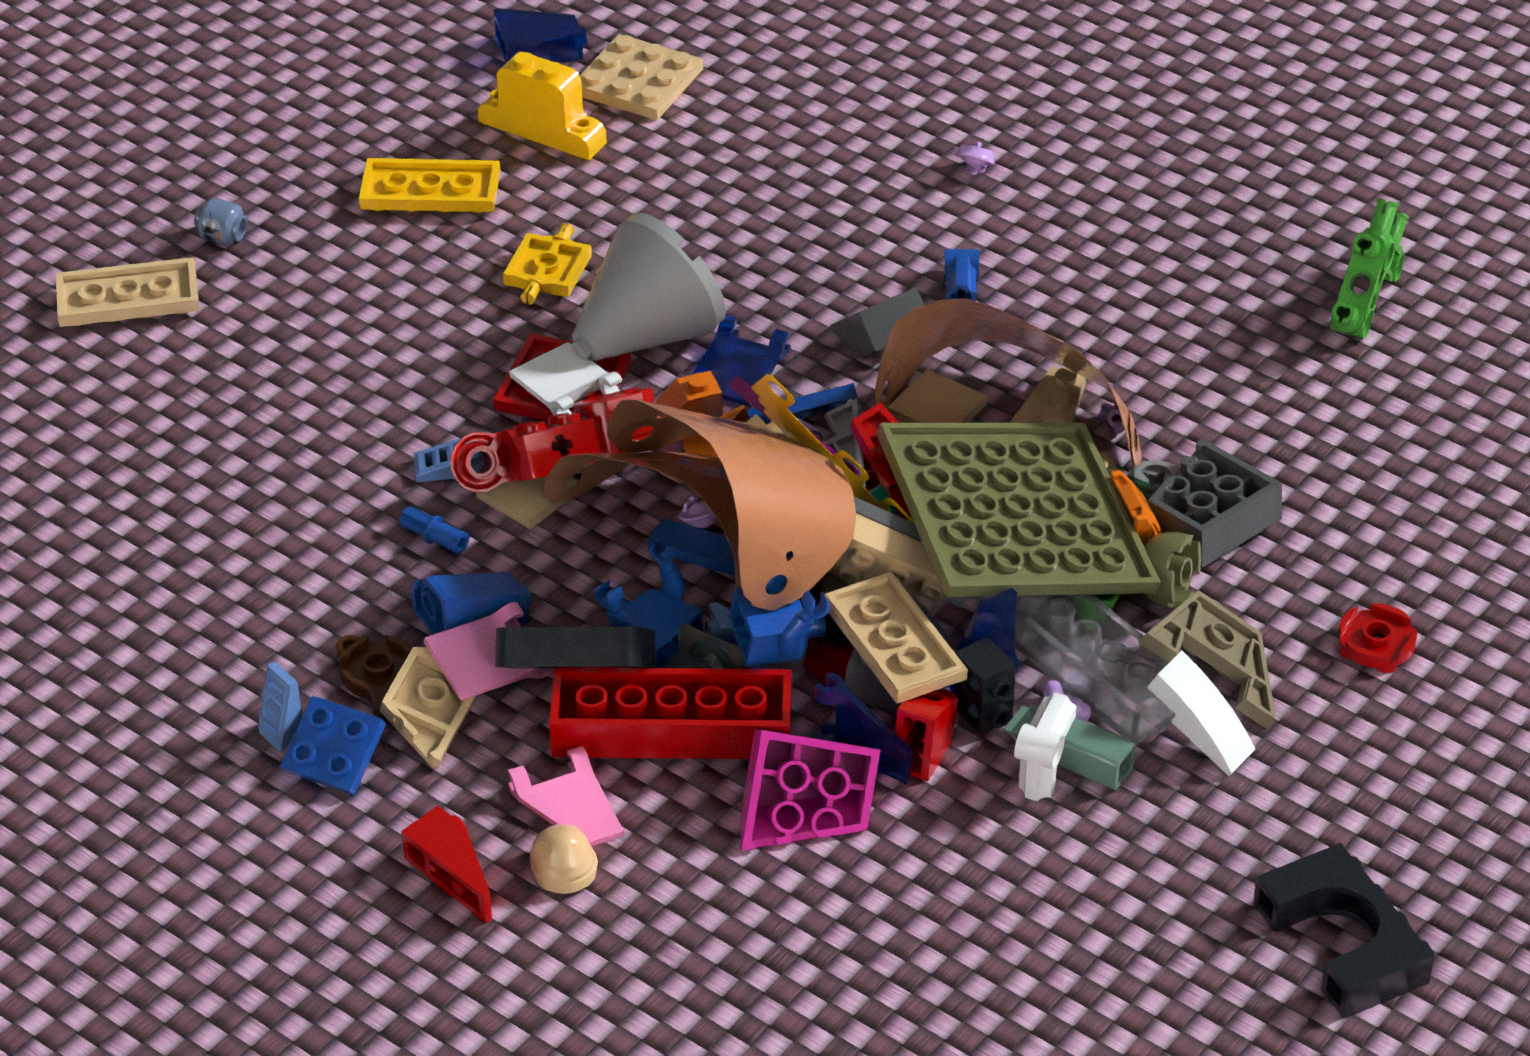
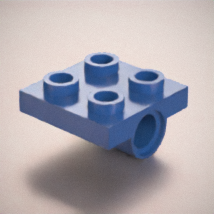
(333, 745)

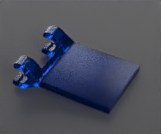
(735, 356)

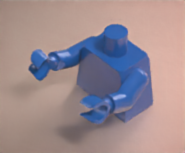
(654, 609)
(778, 634)

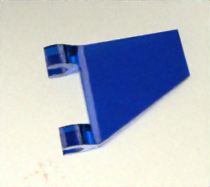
(996, 620)
(861, 727)

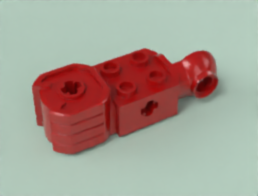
(535, 448)

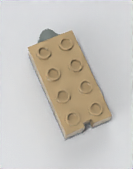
(889, 544)

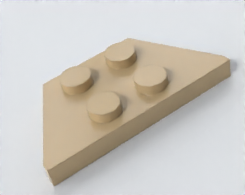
(425, 706)

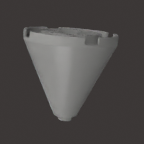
(646, 294)

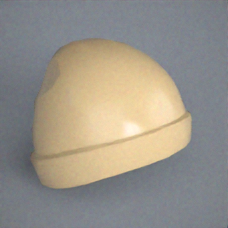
(563, 859)

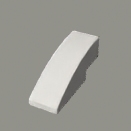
(1202, 713)

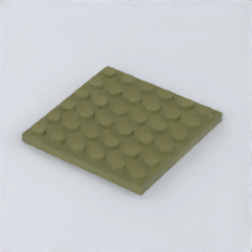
(1016, 509)

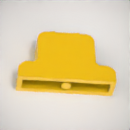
(543, 105)

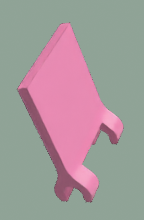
(469, 653)

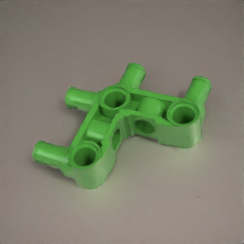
(1374, 256)

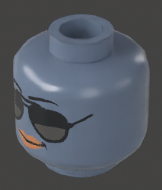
(220, 222)

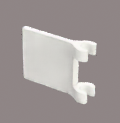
(563, 378)

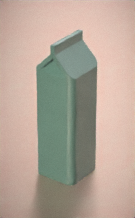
(1087, 750)

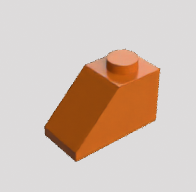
(694, 393)

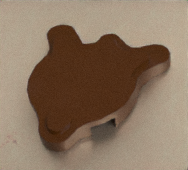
(370, 667)

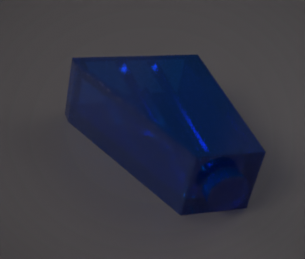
(539, 33)

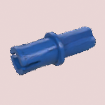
(434, 529)

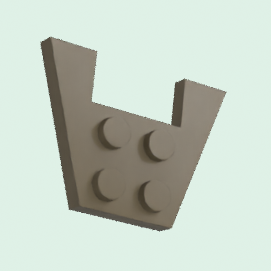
(1224, 643)

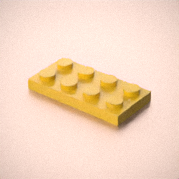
(429, 185)

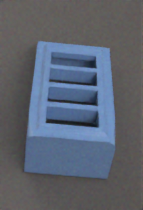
(439, 470)
(279, 707)

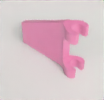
(570, 799)

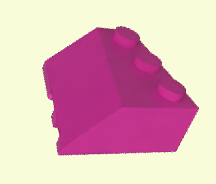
(805, 789)

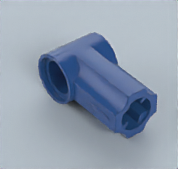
(961, 272)

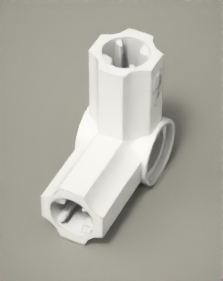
(1042, 744)

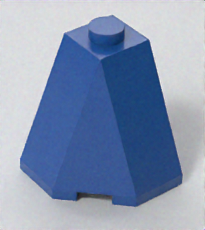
(461, 598)

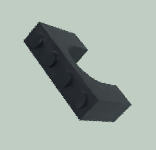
(1337, 885)

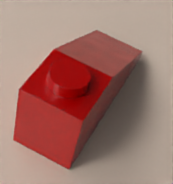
(444, 853)

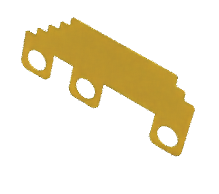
(777, 411)

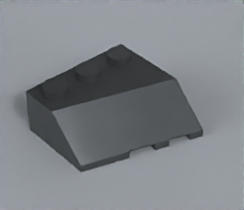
(1217, 501)

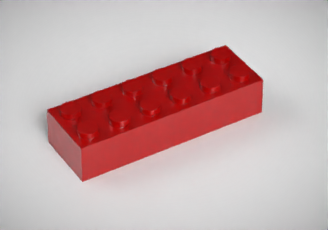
(666, 711)

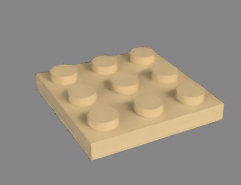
(639, 76)

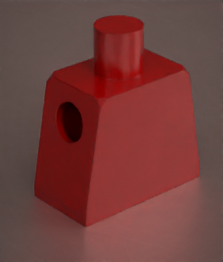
(931, 721)

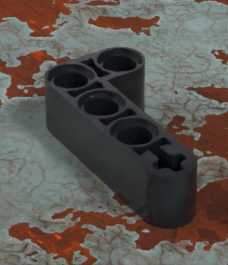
(574, 647)

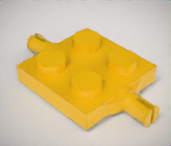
(547, 264)

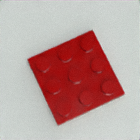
(518, 401)

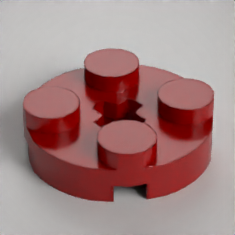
(1380, 653)

